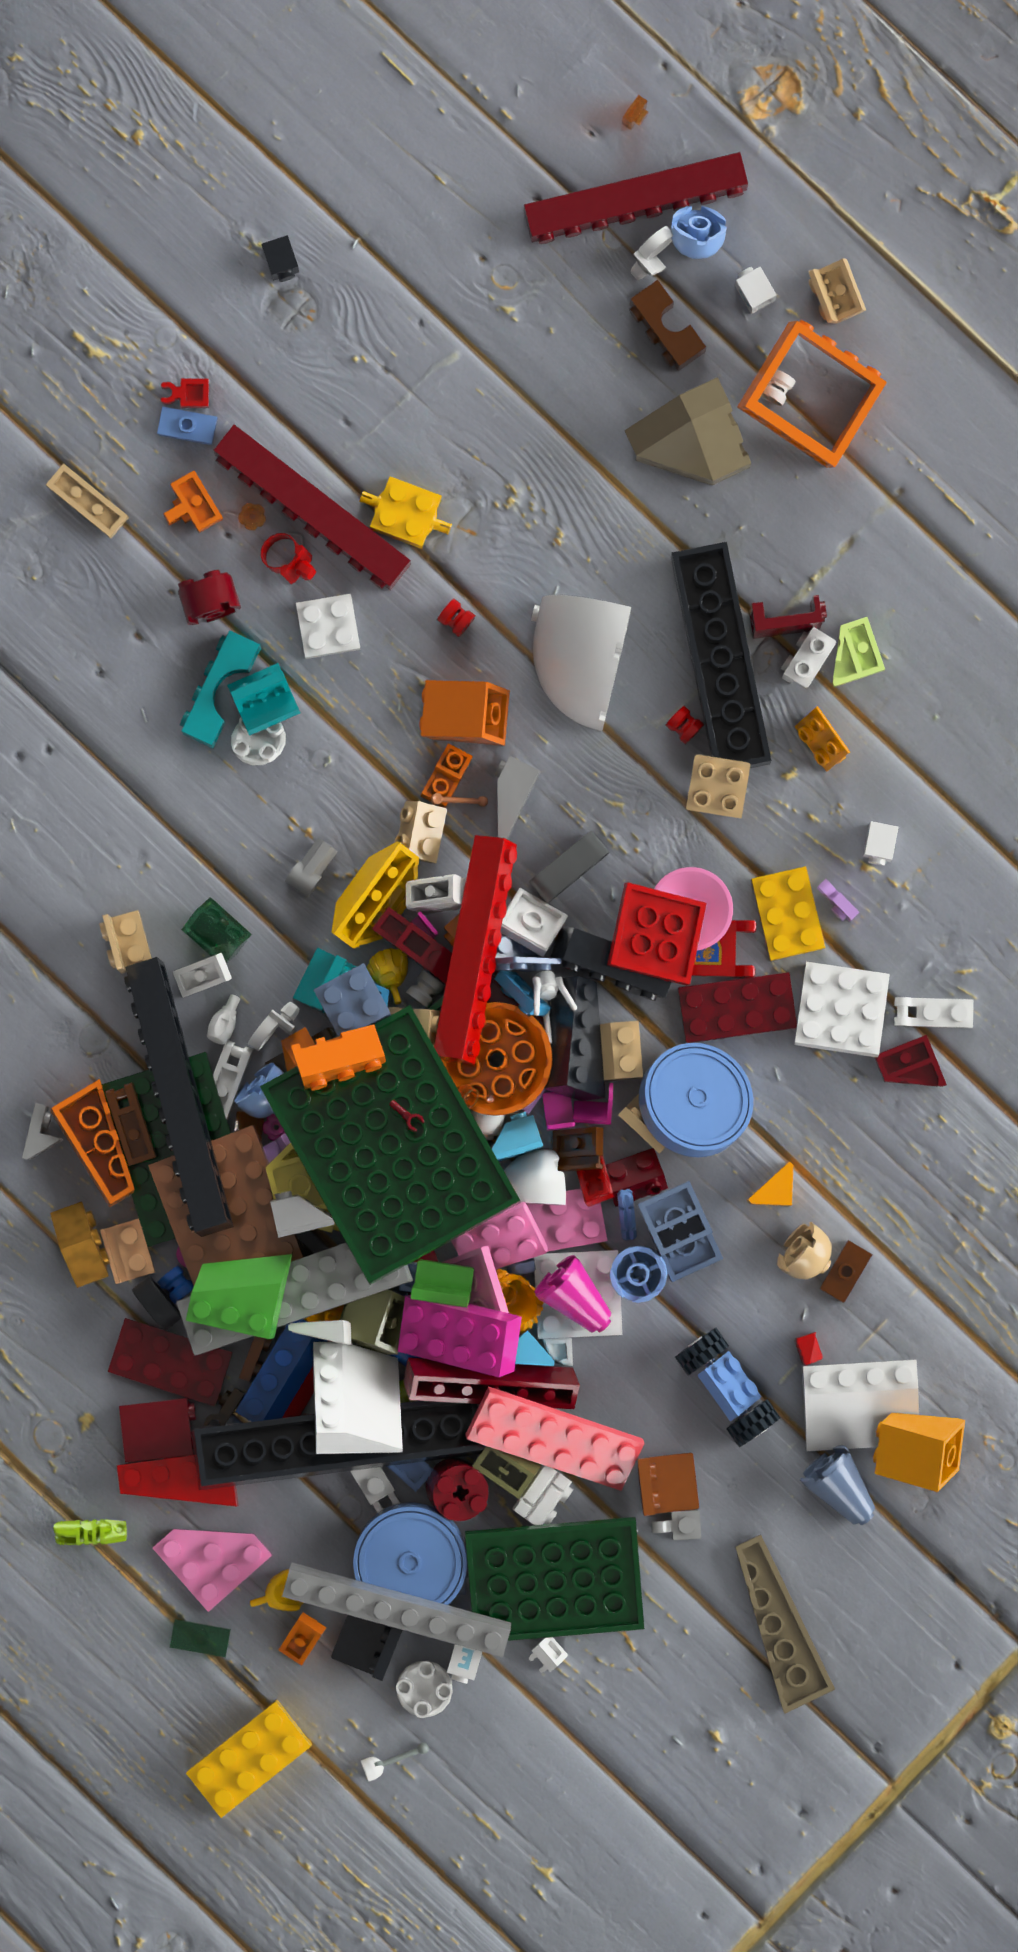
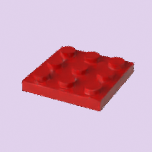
(657, 934)

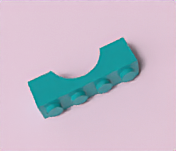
(234, 657)

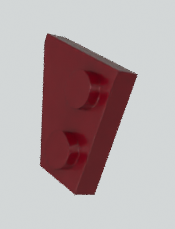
(911, 1064)

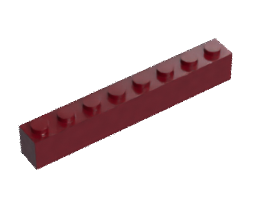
(635, 198)
(312, 507)

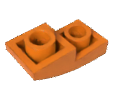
(447, 774)

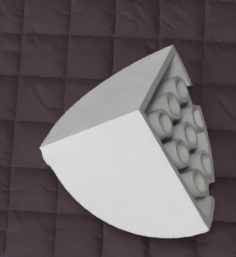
(579, 654)

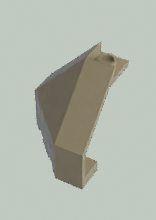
(692, 436)

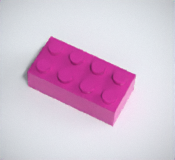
(460, 1336)

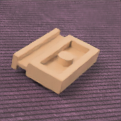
(127, 1251)

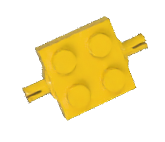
(405, 512)

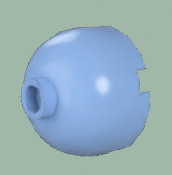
(698, 232)
(251, 1098)
(638, 1273)

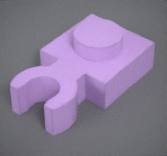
(842, 907)

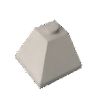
(296, 1214)

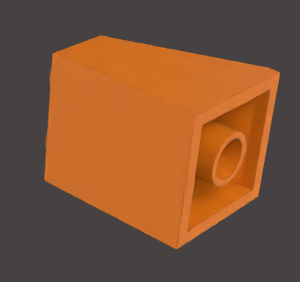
(464, 712)

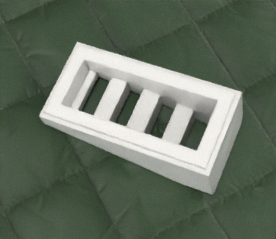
(335, 1331)

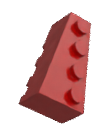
(171, 1479)

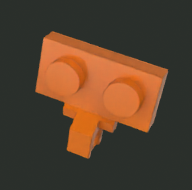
(192, 503)

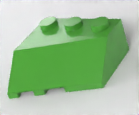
(240, 1295)

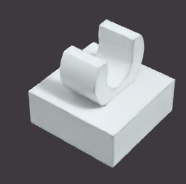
(549, 1653)

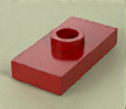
(595, 1185)

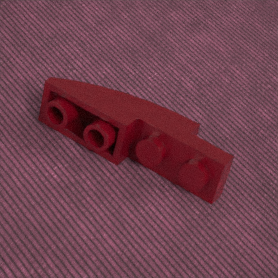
(414, 943)

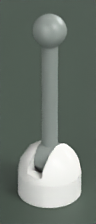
(374, 1767)

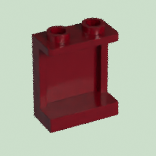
(789, 624)
(157, 1429)

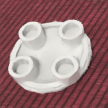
(258, 747)
(424, 1688)

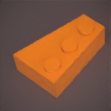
(339, 1057)

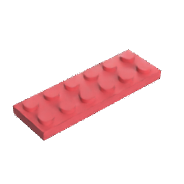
(554, 1438)

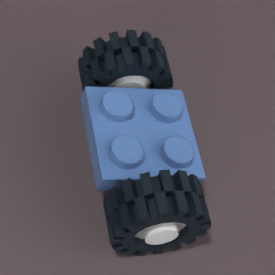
(728, 1386)

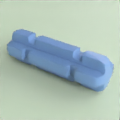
(627, 1214)

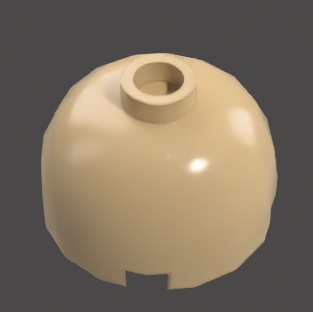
(807, 1252)

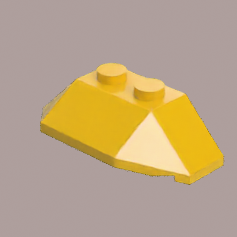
(374, 889)

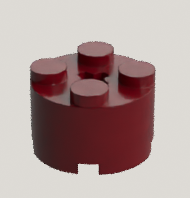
(209, 597)
(443, 1483)

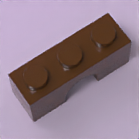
(679, 347)

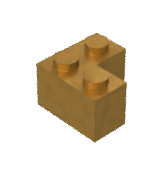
(80, 1244)

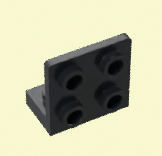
(366, 1645)

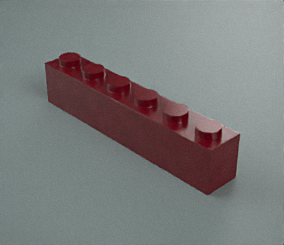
(443, 1382)

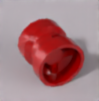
(461, 621)
(689, 729)

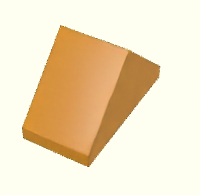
(776, 1190)

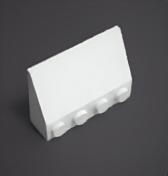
(851, 1399)
(355, 1400)

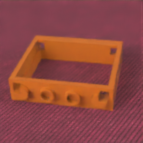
(751, 406)

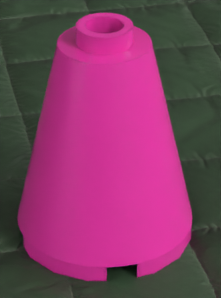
(574, 1295)

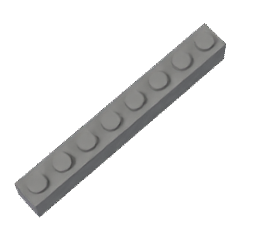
(397, 1609)

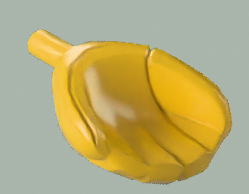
(389, 970)
(274, 1594)

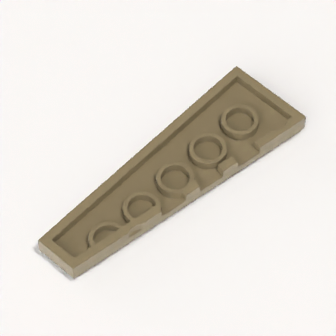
(789, 1649)

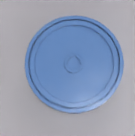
(696, 1100)
(412, 1552)

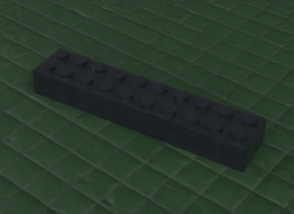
(288, 1446)

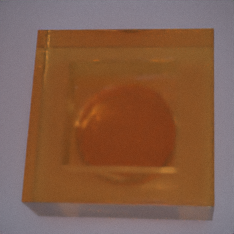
(636, 113)

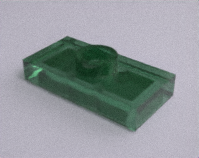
(200, 1638)

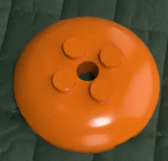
(525, 1063)

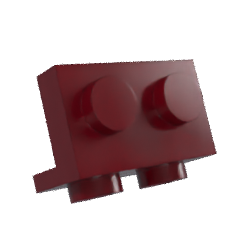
(638, 1173)

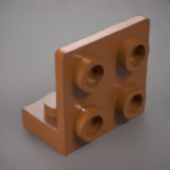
(667, 1483)

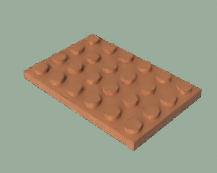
(248, 1196)

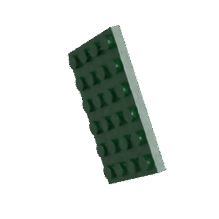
(146, 1196)
(558, 1577)

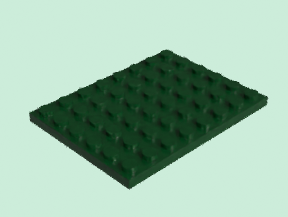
(382, 1184)

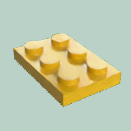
(788, 913)

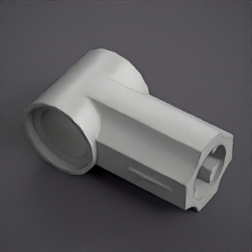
(308, 872)

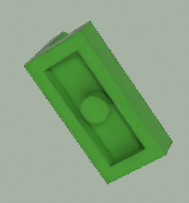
(443, 1283)

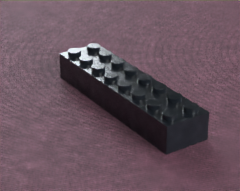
(720, 654)

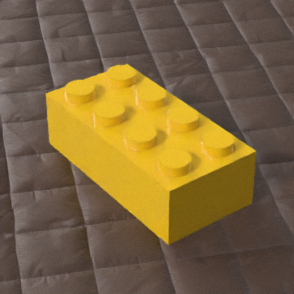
(248, 1758)

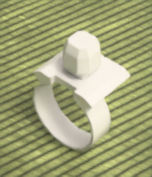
(647, 254)
(272, 1022)

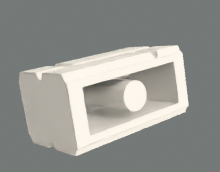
(435, 894)
(543, 1495)

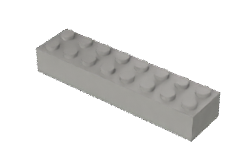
(312, 1287)

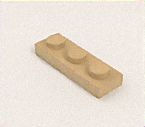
(87, 501)

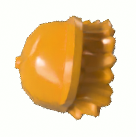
(520, 1298)

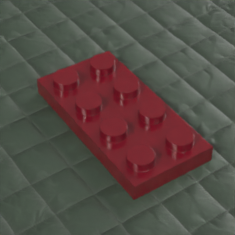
(737, 1007)
(169, 1362)

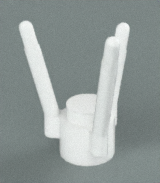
(546, 988)

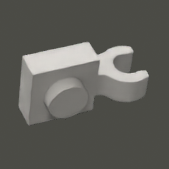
(683, 1525)

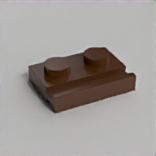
(578, 1148)

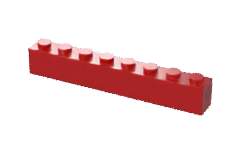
(475, 949)

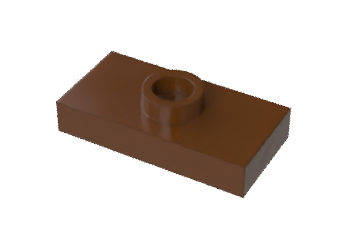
(845, 1271)

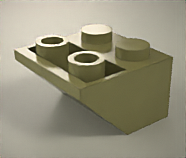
(376, 1321)
(507, 1470)

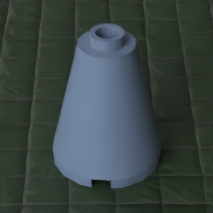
(840, 1485)

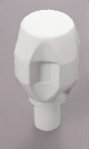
(223, 1021)

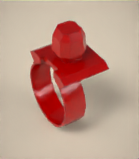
(298, 567)

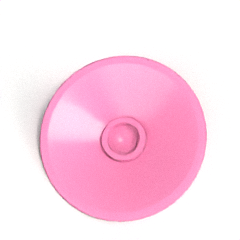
(704, 887)

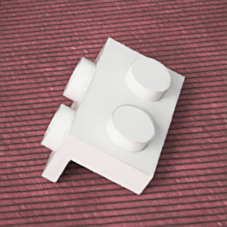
(809, 658)

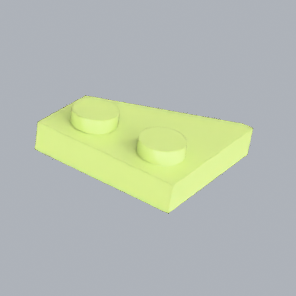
(856, 653)

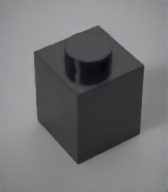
(280, 259)

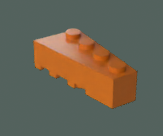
(91, 1133)

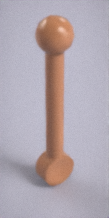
(437, 798)

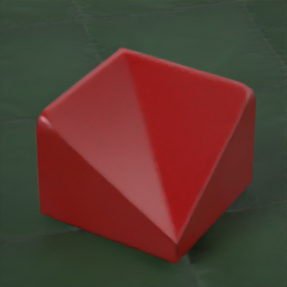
(808, 1348)

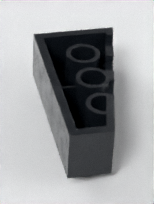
(591, 954)
(576, 1042)

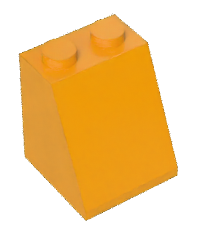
(919, 1449)

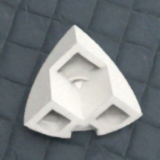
(537, 1178)

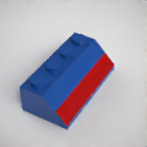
(283, 1381)

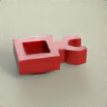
(191, 393)

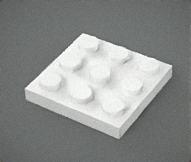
(842, 1009)
(598, 1266)

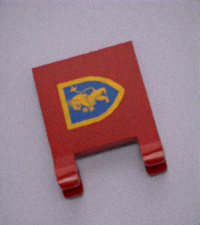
(721, 957)

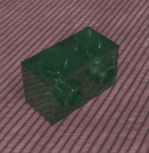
(216, 930)

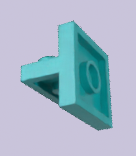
(263, 699)
(320, 970)

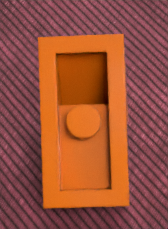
(302, 1638)

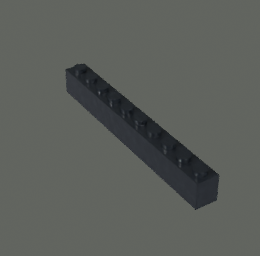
(178, 1097)

